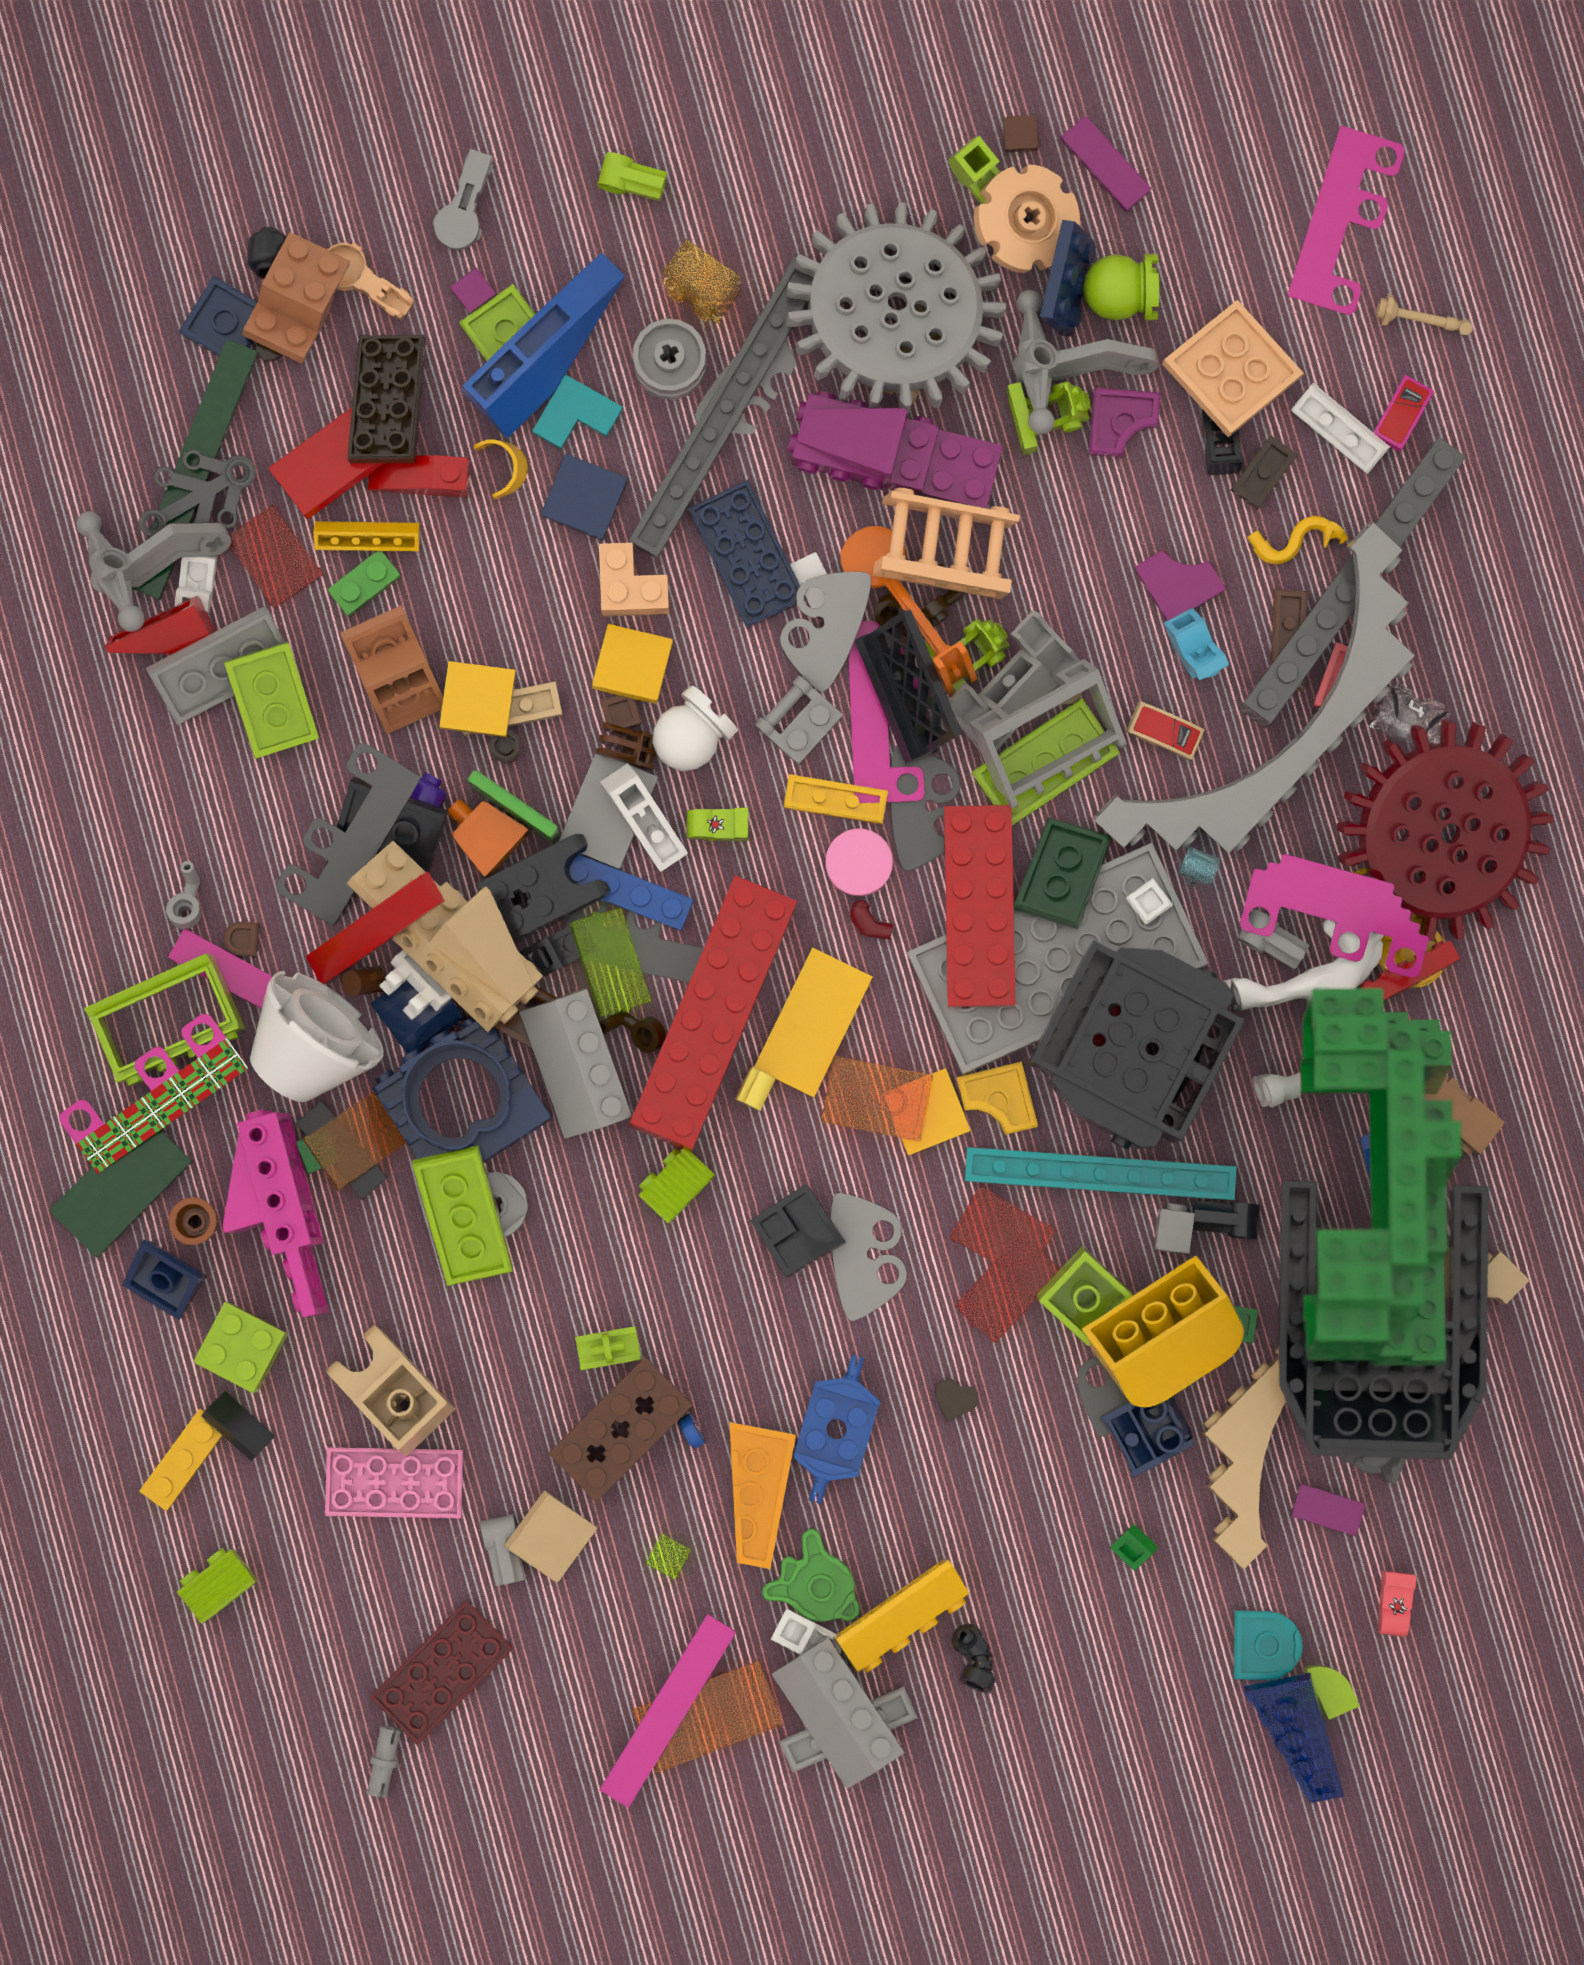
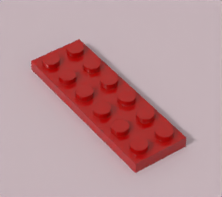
(979, 906)

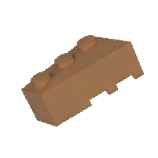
(1477, 1121)

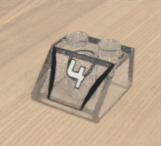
(1401, 710)

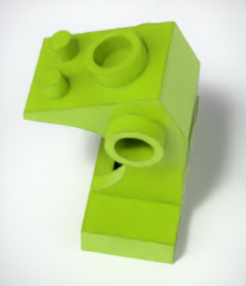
(1072, 406)
(990, 641)

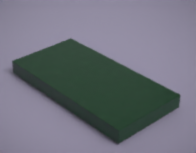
(108, 1202)

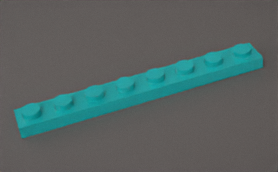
(1100, 1173)

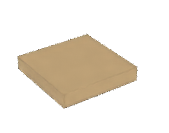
(550, 1536)

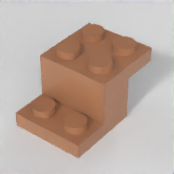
(295, 297)
(393, 669)

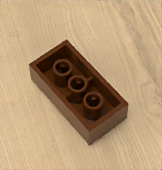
(620, 1452)

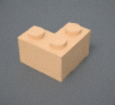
(623, 591)

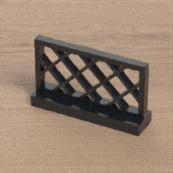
(893, 684)

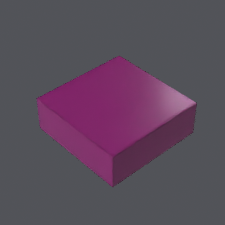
(473, 291)

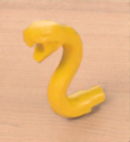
(1272, 556)

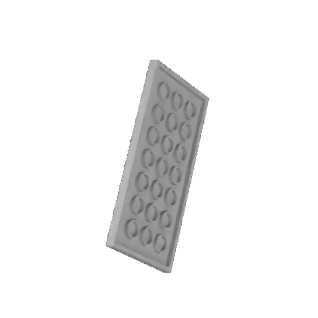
(1048, 957)

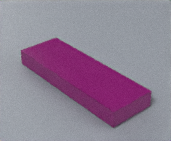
(1105, 163)

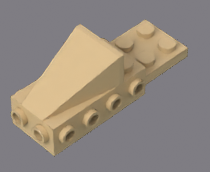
(457, 943)

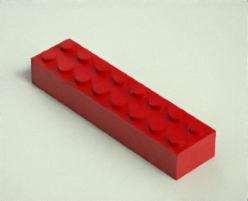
(713, 1014)

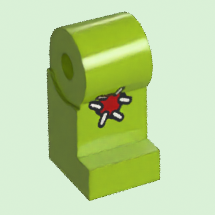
(717, 824)

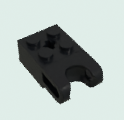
(550, 886)

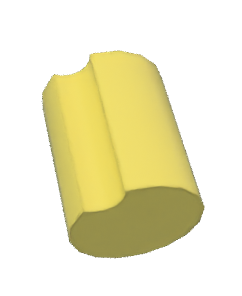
(755, 1089)

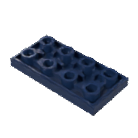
(746, 553)

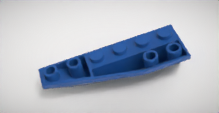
(542, 351)

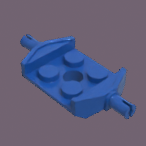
(842, 1457)

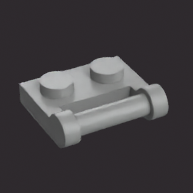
(807, 728)

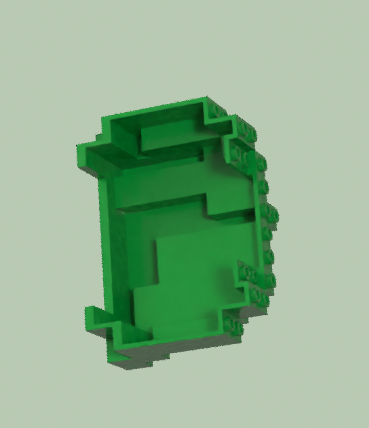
(1384, 1284)

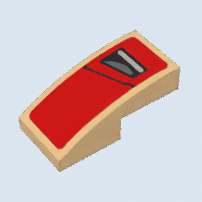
(1165, 730)

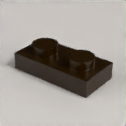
(1264, 472)

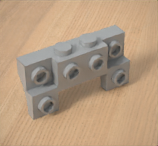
(1021, 680)

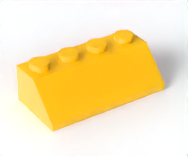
(901, 1615)

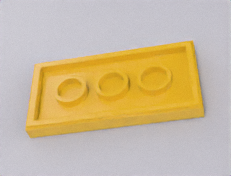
(813, 1022)

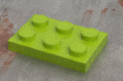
(271, 700)

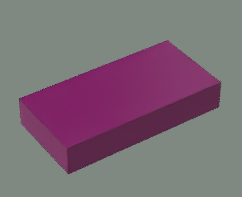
(1327, 1509)

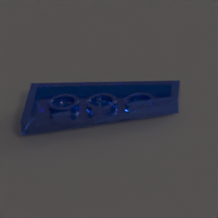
(1299, 1732)

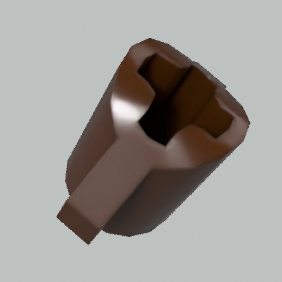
(363, 981)

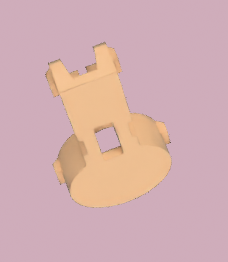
(362, 279)

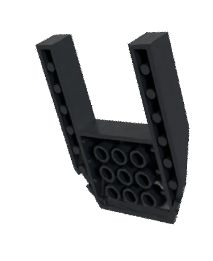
(1385, 1408)

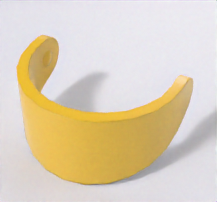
(519, 462)

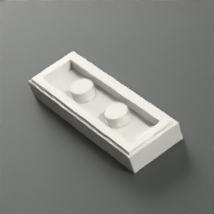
(1340, 428)

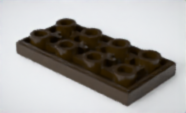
(386, 399)

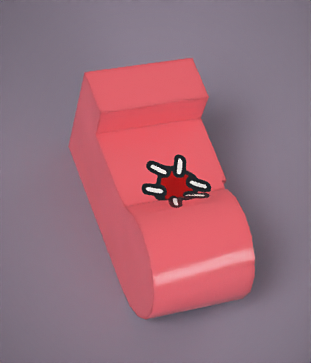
(1395, 1603)

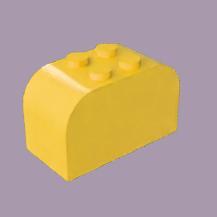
(1167, 1335)

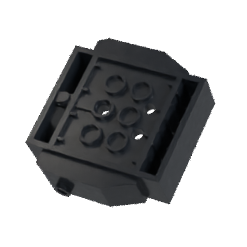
(1119, 1082)

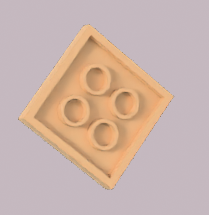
(1232, 368)

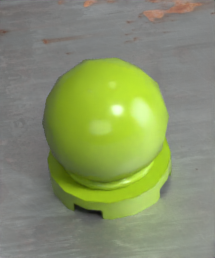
(1121, 287)

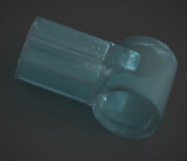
(1198, 867)

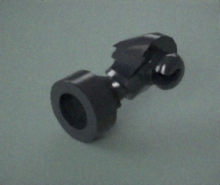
(972, 1645)

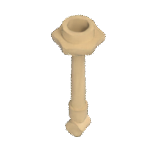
(1388, 310)

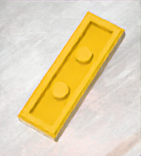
(833, 799)

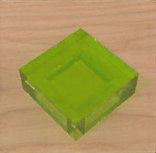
(668, 1556)

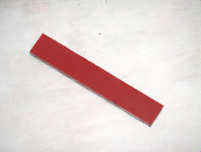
(375, 928)

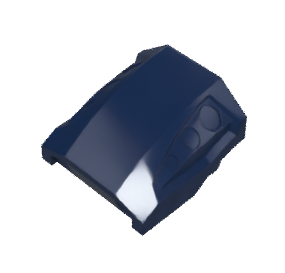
(420, 1030)
(1149, 1438)

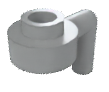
(186, 900)

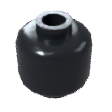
(263, 249)

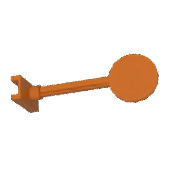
(859, 555)

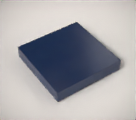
(219, 316)
(584, 497)

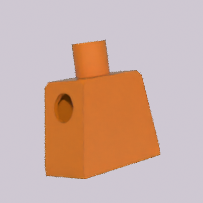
(486, 835)

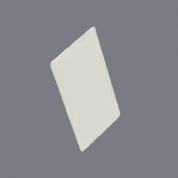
(808, 568)

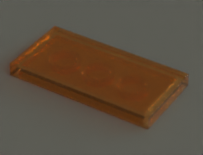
(722, 1714)

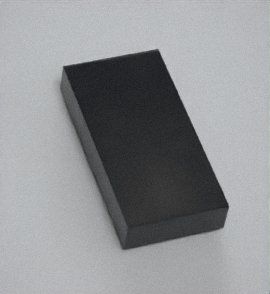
(238, 1426)

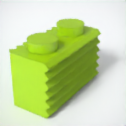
(675, 1184)
(217, 1585)

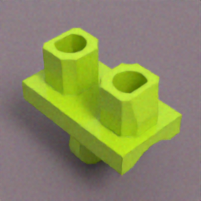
(608, 1348)

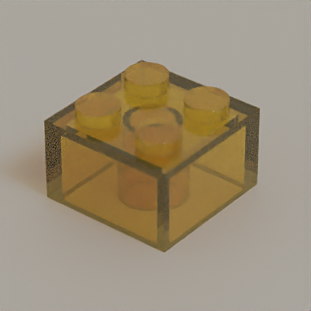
(701, 282)

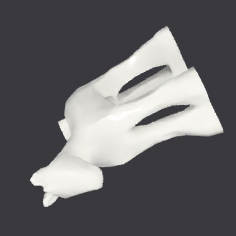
(1341, 973)

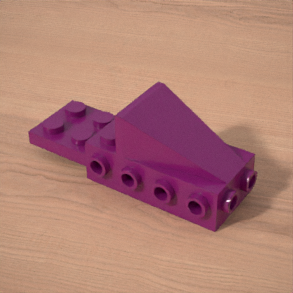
(892, 451)

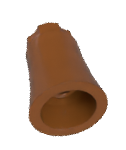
(181, 1217)

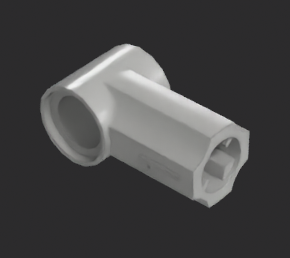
(1280, 945)
(504, 1563)

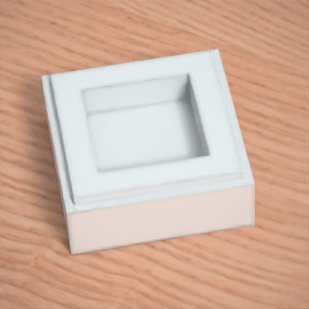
(1149, 902)

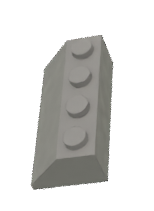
(575, 1063)
(838, 1713)

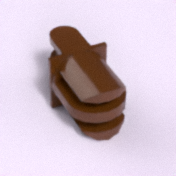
(632, 746)

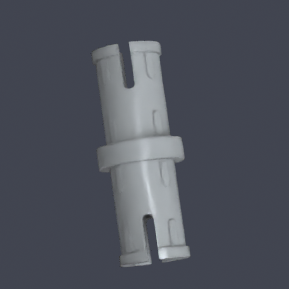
(383, 1761)

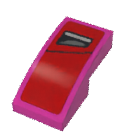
(1403, 413)

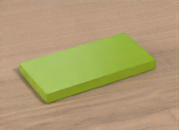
(1039, 748)
(462, 1215)

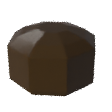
(504, 748)

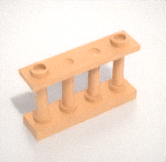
(926, 569)

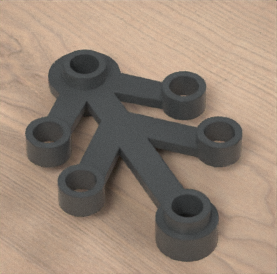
(202, 491)

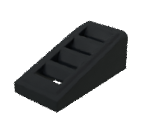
(1223, 459)

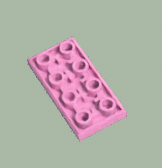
(393, 1484)

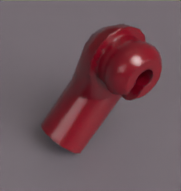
(866, 924)

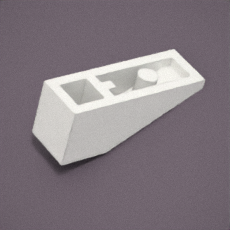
(644, 817)

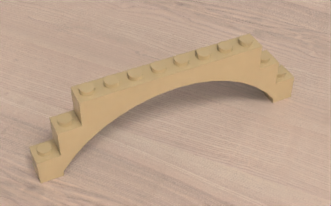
(1248, 1421)

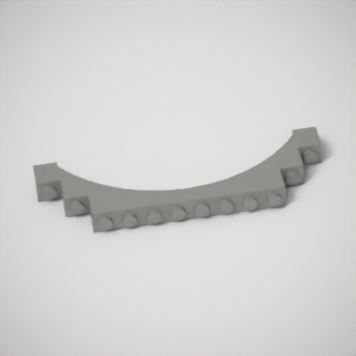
(1368, 667)

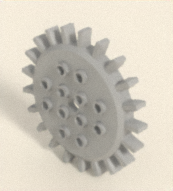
(877, 357)

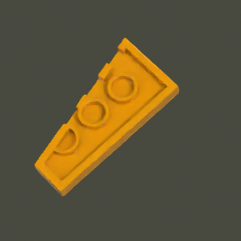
(759, 1484)

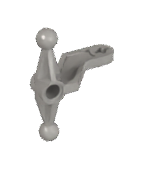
(1041, 363)
(118, 572)

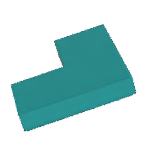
(575, 404)

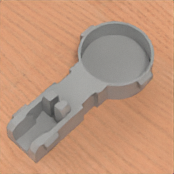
(459, 227)

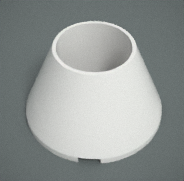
(310, 1039)

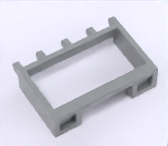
(998, 723)

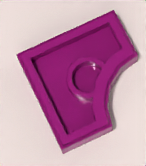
(1118, 417)
(1176, 585)

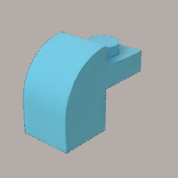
(1194, 645)

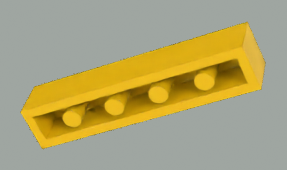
(366, 536)

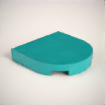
(1264, 1645)

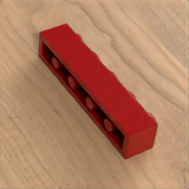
(1439, 958)

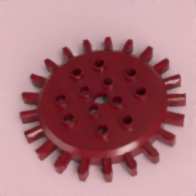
(1428, 776)

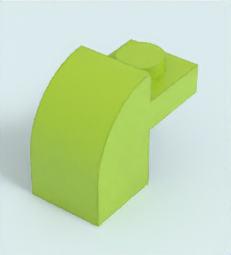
(974, 166)
(1332, 1690)

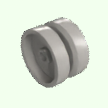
(664, 340)

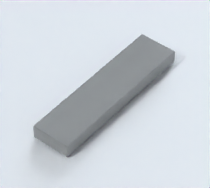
(803, 1750)

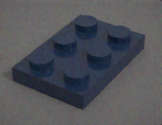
(1065, 283)

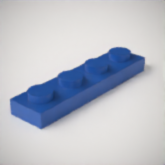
(634, 893)

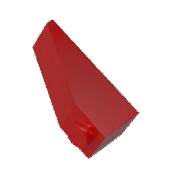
(427, 476)
(165, 631)

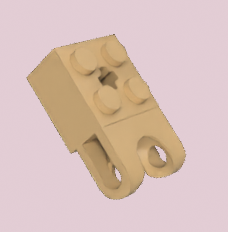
(383, 1388)

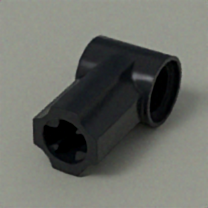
(1235, 1220)

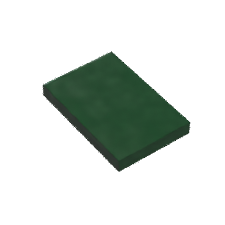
(1062, 873)

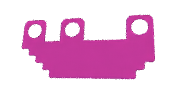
(1349, 899)

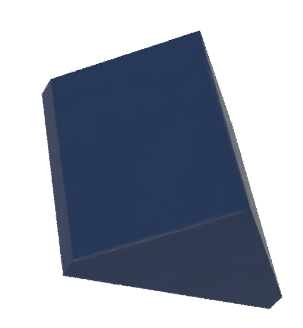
(163, 1279)

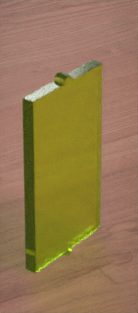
(610, 962)

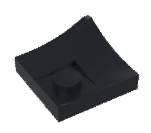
(797, 1231)

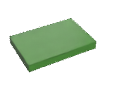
(514, 806)

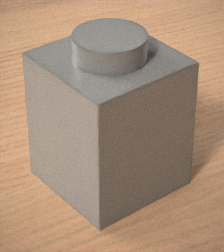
(1174, 1229)

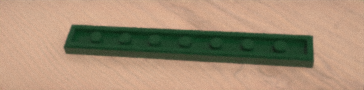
(206, 437)

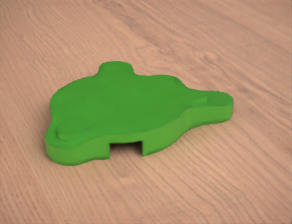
(816, 1585)

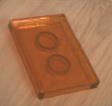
(877, 1098)

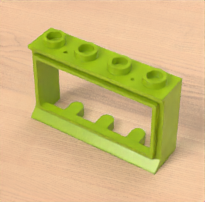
(152, 986)

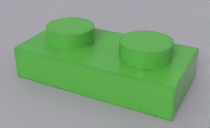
(364, 583)

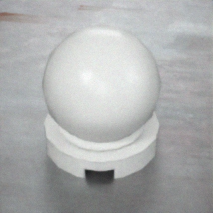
(690, 732)

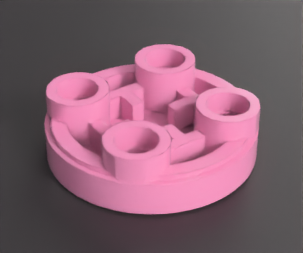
(859, 862)

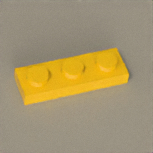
(181, 1462)

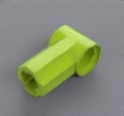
(622, 175)

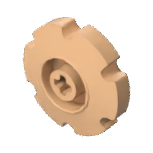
(1008, 201)

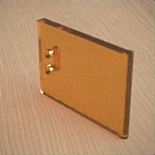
(354, 1141)

